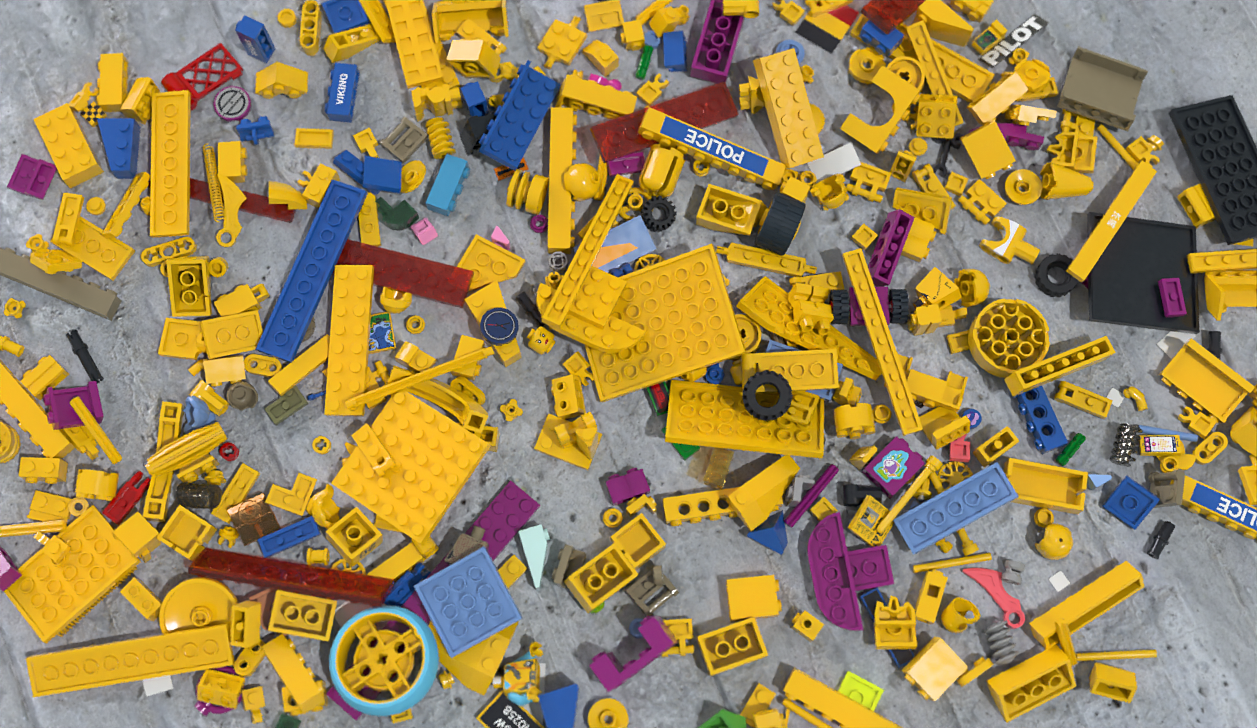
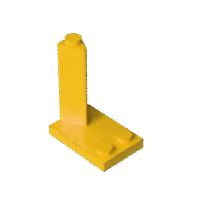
(579, 454)

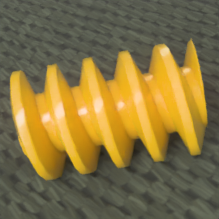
(439, 137)

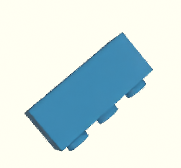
(448, 185)

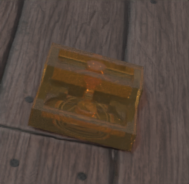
(253, 518)

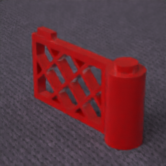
(177, 82)

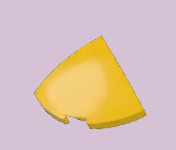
(285, 194)

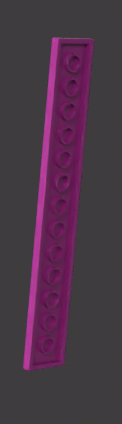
(501, 523)

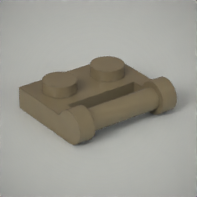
(408, 143)
(1169, 494)
(645, 588)

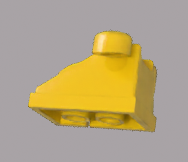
(191, 283)

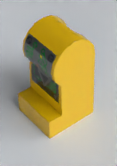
(989, 37)

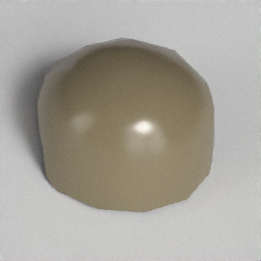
(242, 395)

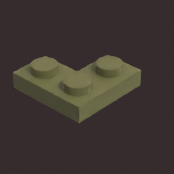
(286, 405)

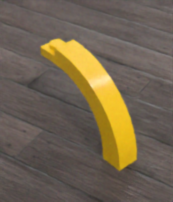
(462, 406)

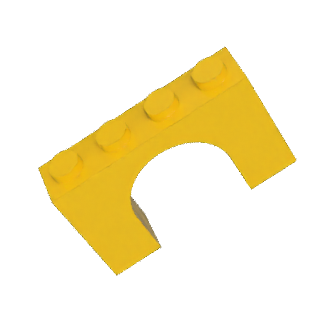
(876, 136)

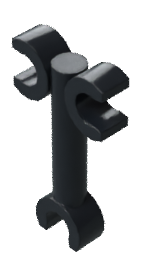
(945, 151)

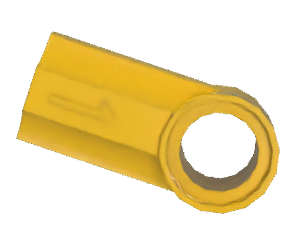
(747, 8)
(212, 399)

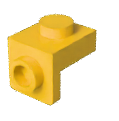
(635, 504)

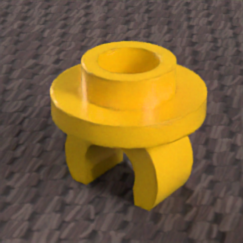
(228, 533)

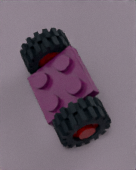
(894, 309)

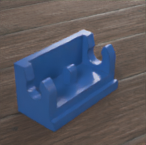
(675, 51)

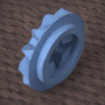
(787, 44)

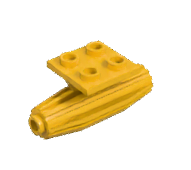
(189, 454)

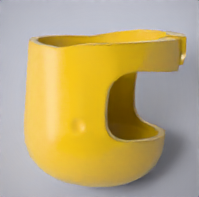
(955, 622)

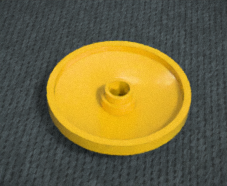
(196, 605)

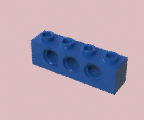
(1048, 420)

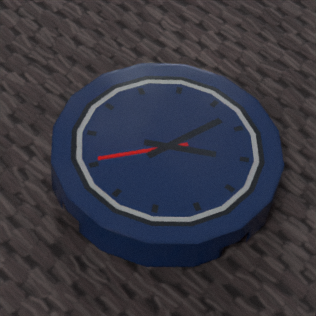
(499, 326)

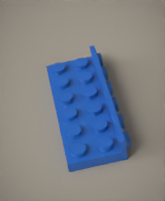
(518, 117)

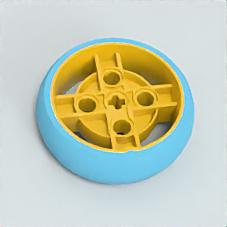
(351, 681)

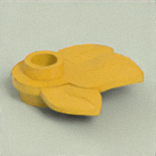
(1182, 462)

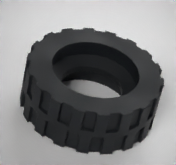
(1046, 285)

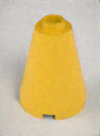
(1063, 182)

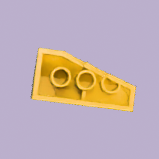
(1245, 431)
(760, 495)

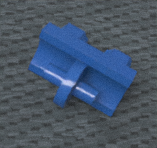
(256, 130)

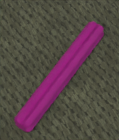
(811, 495)

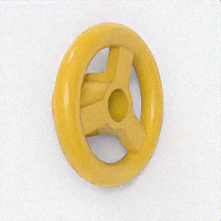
(635, 197)

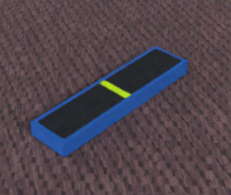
(900, 656)

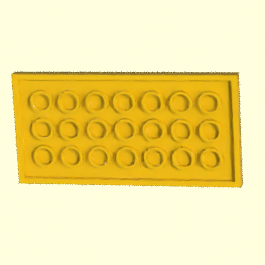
(717, 418)

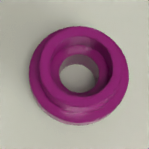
(539, 218)

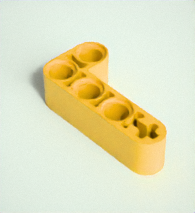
(405, 559)

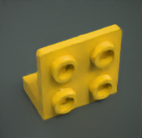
(936, 116)
(944, 426)

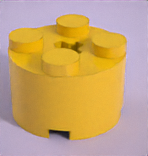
(854, 420)
(96, 484)

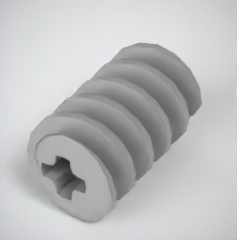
(1001, 643)

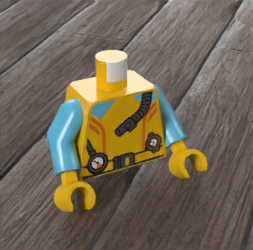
(522, 677)

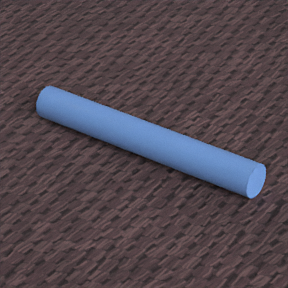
(1159, 431)

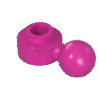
(603, 81)

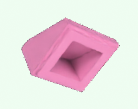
(424, 231)
(500, 239)

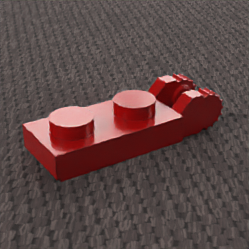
(126, 499)

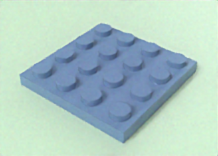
(468, 602)

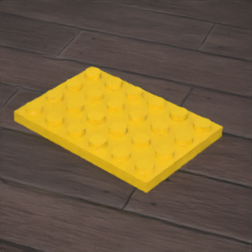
(55, 593)

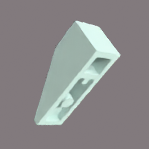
(535, 547)

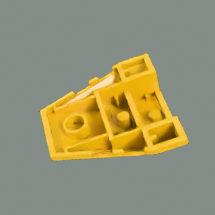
(478, 664)

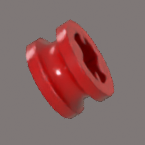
(227, 446)

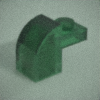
(398, 218)

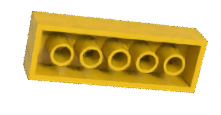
(788, 108)

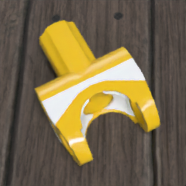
(1011, 243)

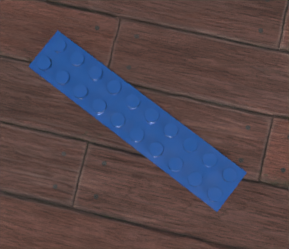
(311, 271)

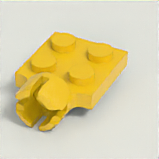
(182, 339)

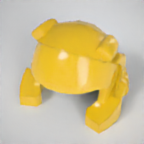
(830, 191)

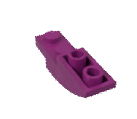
(1016, 136)

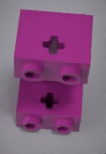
(610, 670)

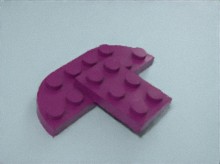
(842, 572)

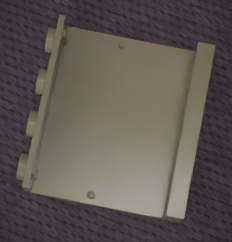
(1102, 88)

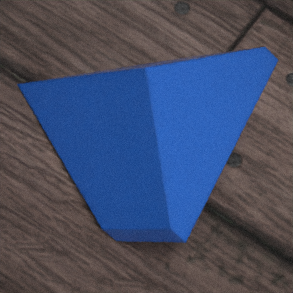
(771, 533)

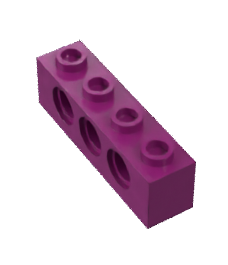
(889, 247)

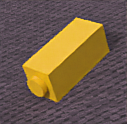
(930, 596)

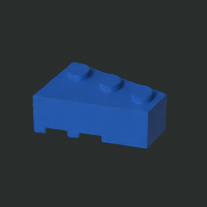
(121, 145)

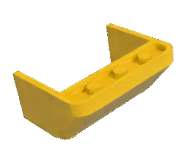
(487, 14)
(1230, 289)

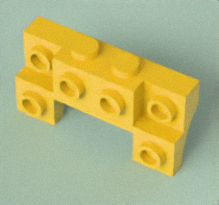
(934, 391)

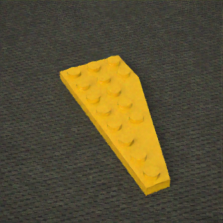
(770, 308)

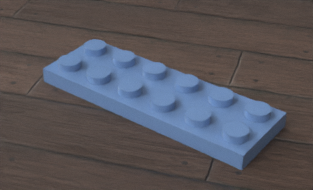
(955, 508)

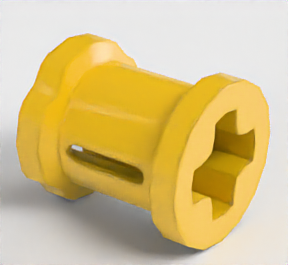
(318, 556)

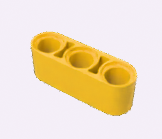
(310, 35)

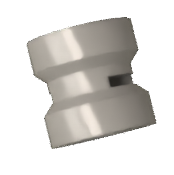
(558, 266)
(1013, 572)

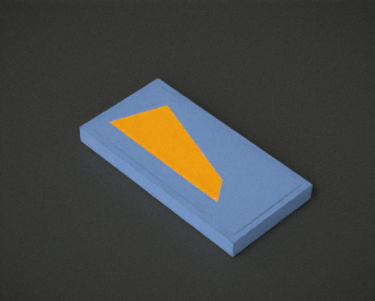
(623, 245)

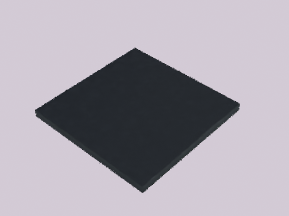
(1126, 276)

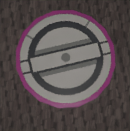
(232, 103)

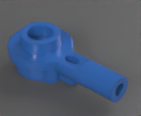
(714, 374)

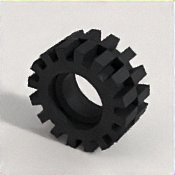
(668, 209)

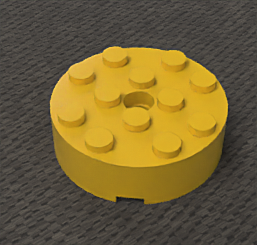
(989, 337)

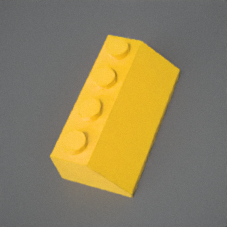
(1032, 683)

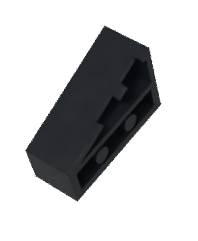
(473, 131)

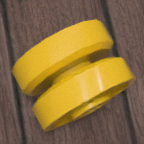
(908, 68)
(750, 334)

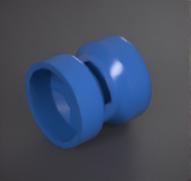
(625, 269)

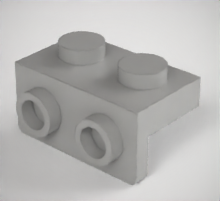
(794, 491)

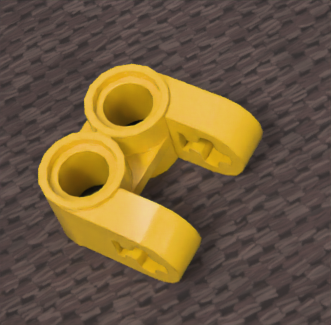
(566, 432)

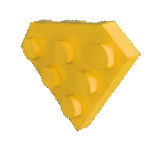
(490, 263)

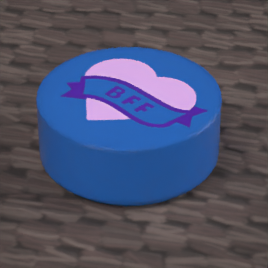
(974, 417)

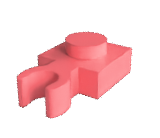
(959, 450)

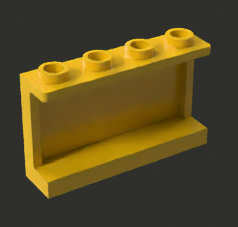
(1205, 381)

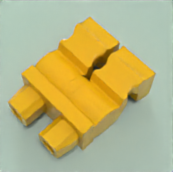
(438, 100)
(810, 308)

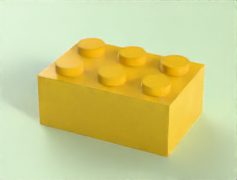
(601, 578)
(302, 615)
(732, 646)

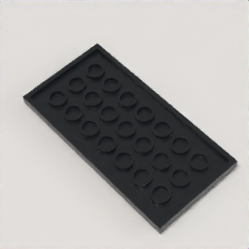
(1223, 162)

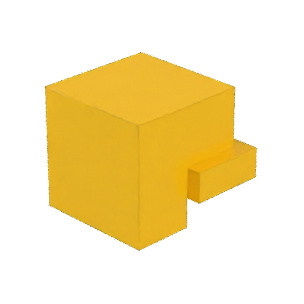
(138, 536)

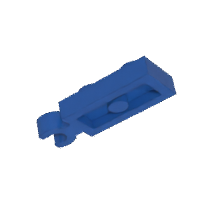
(405, 586)

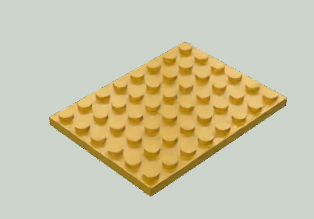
(685, 323)

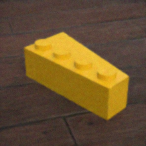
(594, 98)
(479, 304)

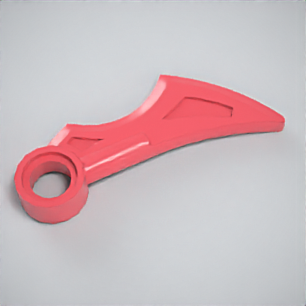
(992, 583)

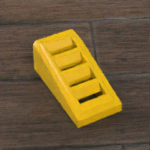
(862, 456)

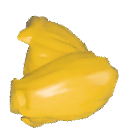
(324, 508)

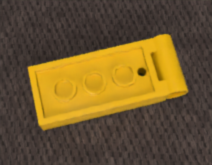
(802, 369)

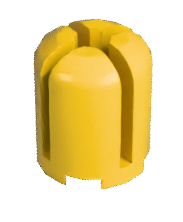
(661, 171)

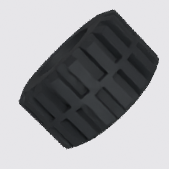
(779, 383)

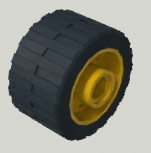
(780, 223)

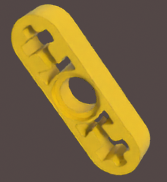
(156, 260)

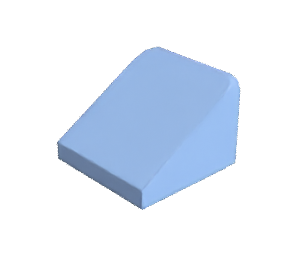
(1095, 481)

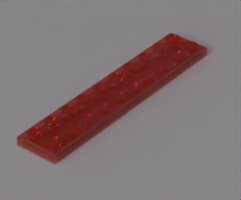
(292, 577)

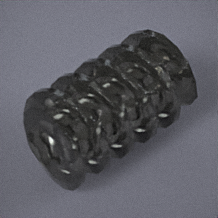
(1124, 444)
(198, 495)

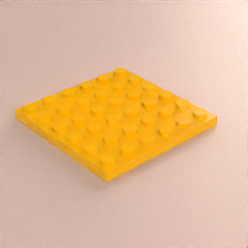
(431, 468)

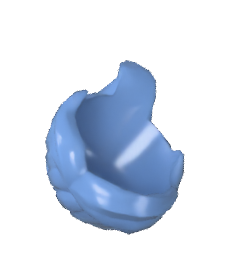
(197, 414)

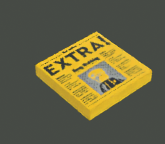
(868, 519)

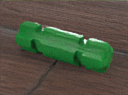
(644, 62)
(1070, 449)

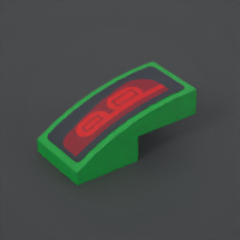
(659, 396)

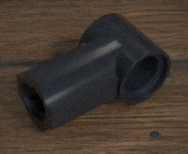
(854, 494)

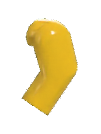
(1137, 395)

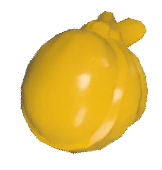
(395, 301)

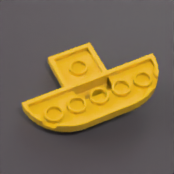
(590, 314)

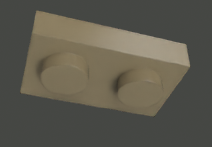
(570, 562)

